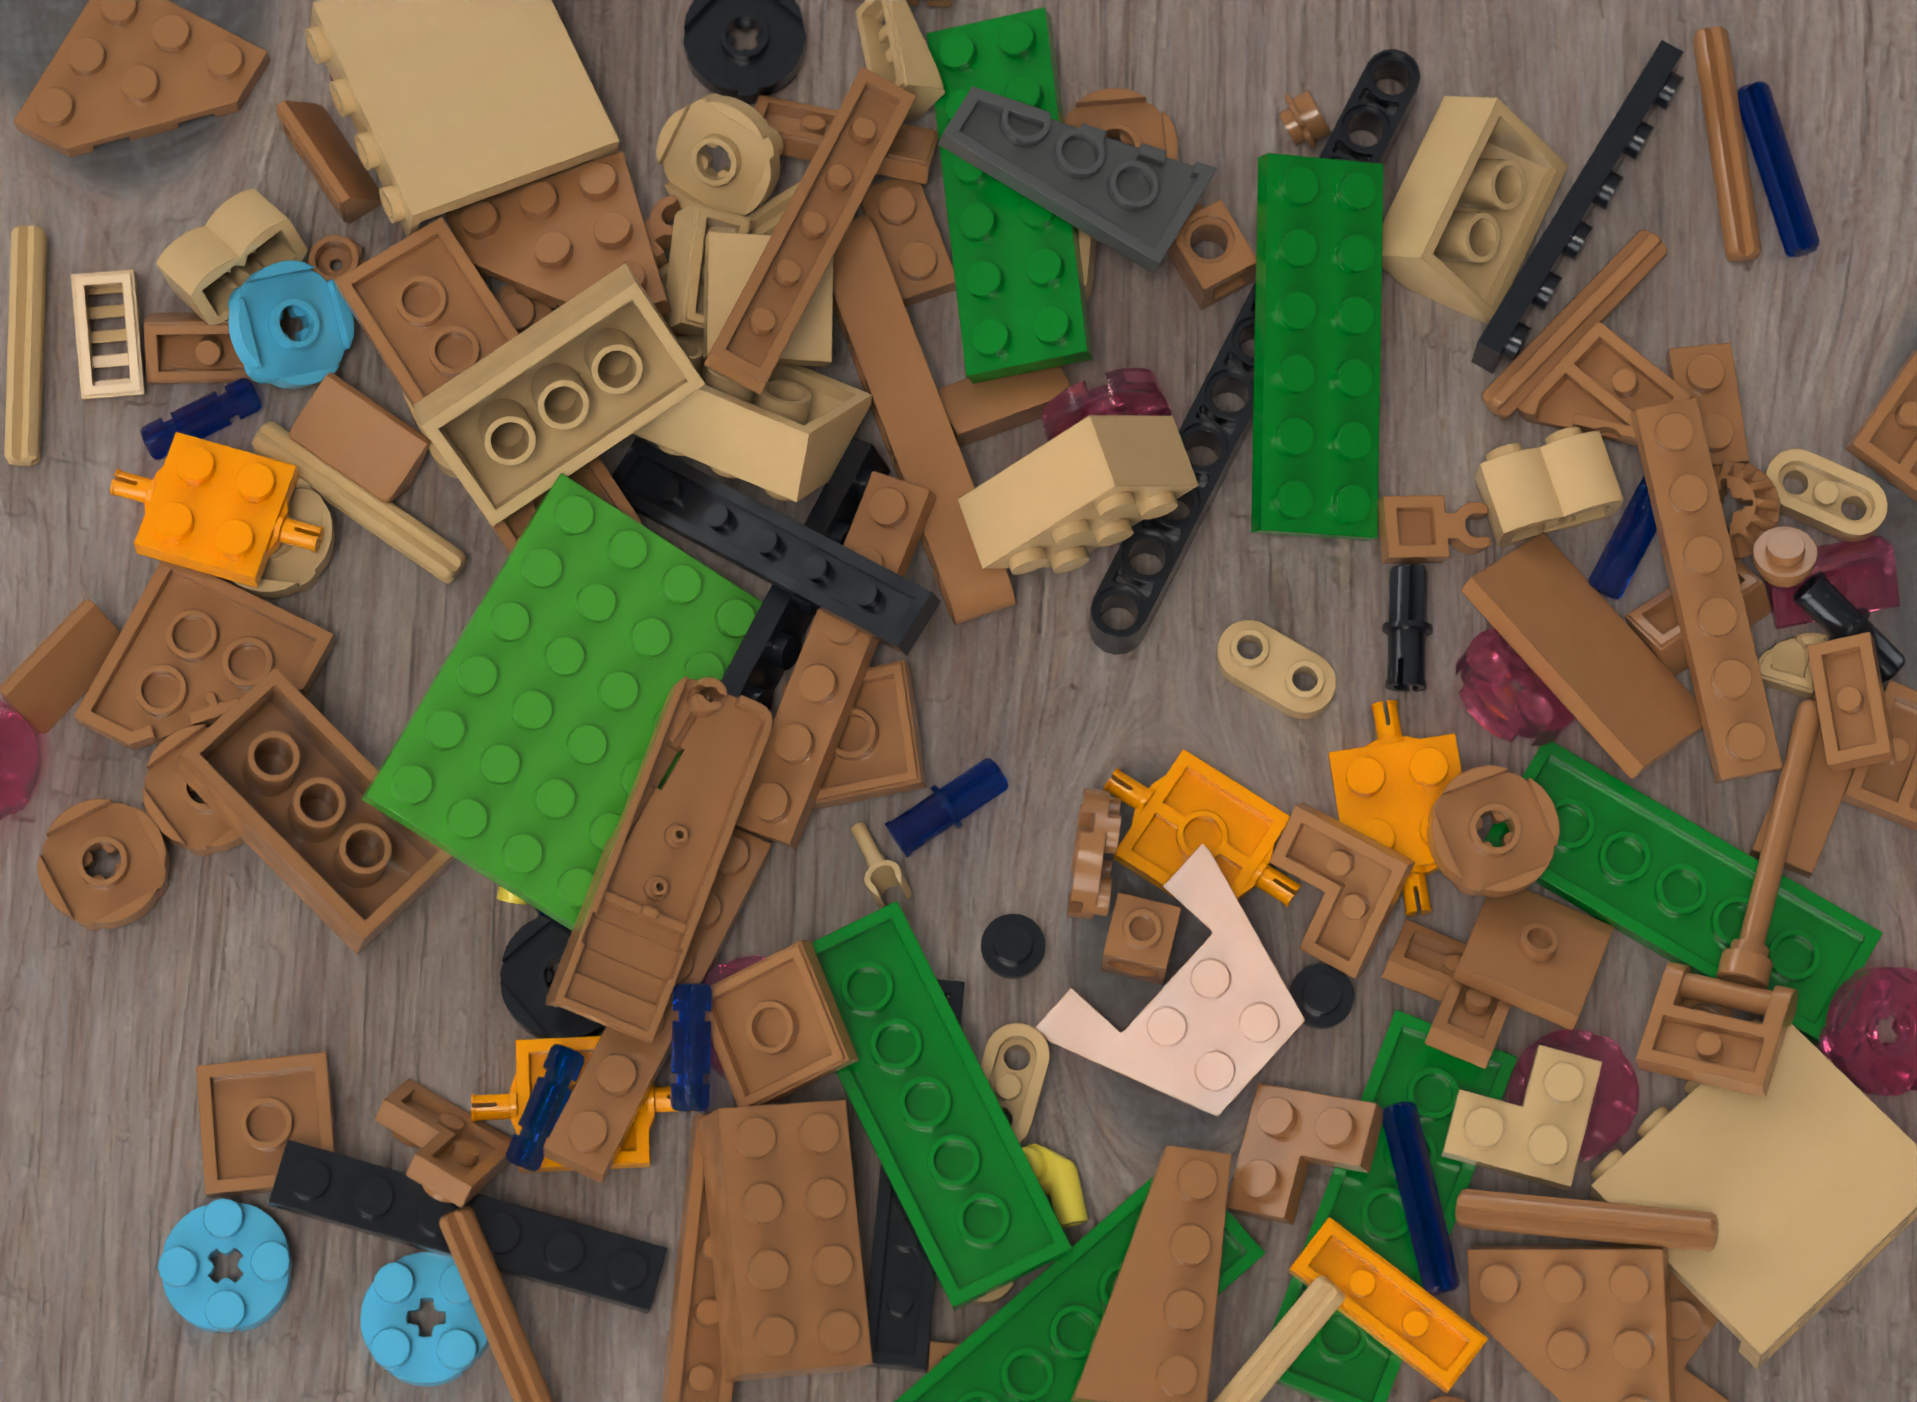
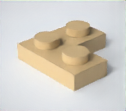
(1533, 1139)

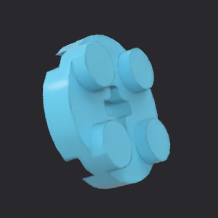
(257, 332)
(228, 1305)
(397, 1344)

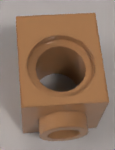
(1218, 277)
(1140, 938)

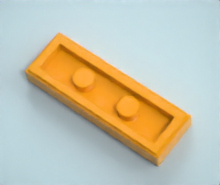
(1391, 1305)

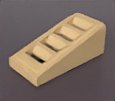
(899, 52)
(99, 284)

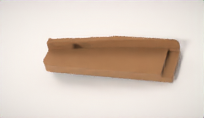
(662, 859)

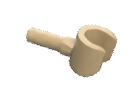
(881, 872)

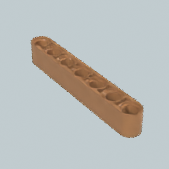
(912, 418)

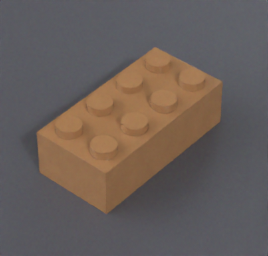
(297, 802)
(785, 1240)

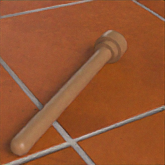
(1748, 956)

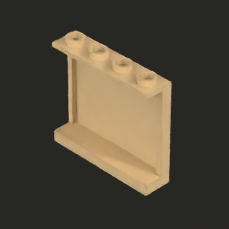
(458, 97)
(1798, 1184)

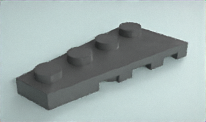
(1103, 187)

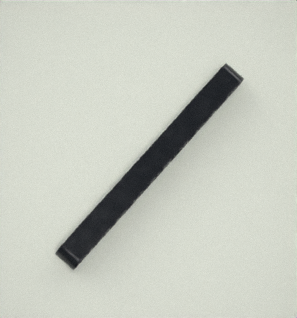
(1234, 373)

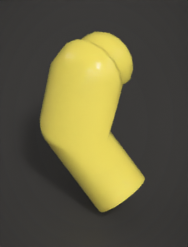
(1059, 1181)

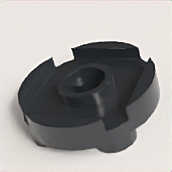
(744, 72)
(527, 977)

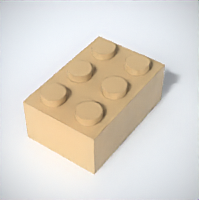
(1078, 493)

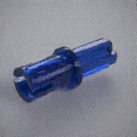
(947, 806)

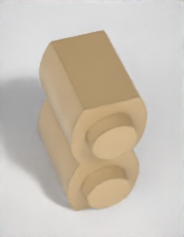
(221, 255)
(1548, 486)

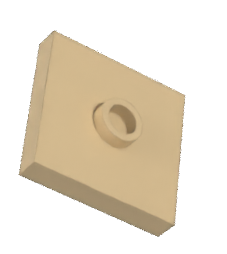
(727, 269)

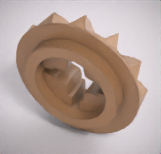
(1749, 487)

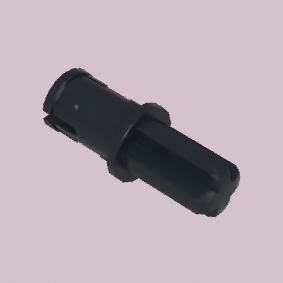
(1843, 619)
(1407, 628)

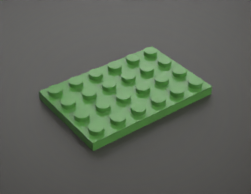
(555, 697)

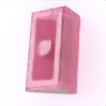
(1857, 569)

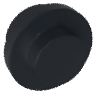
(1013, 946)
(1322, 995)

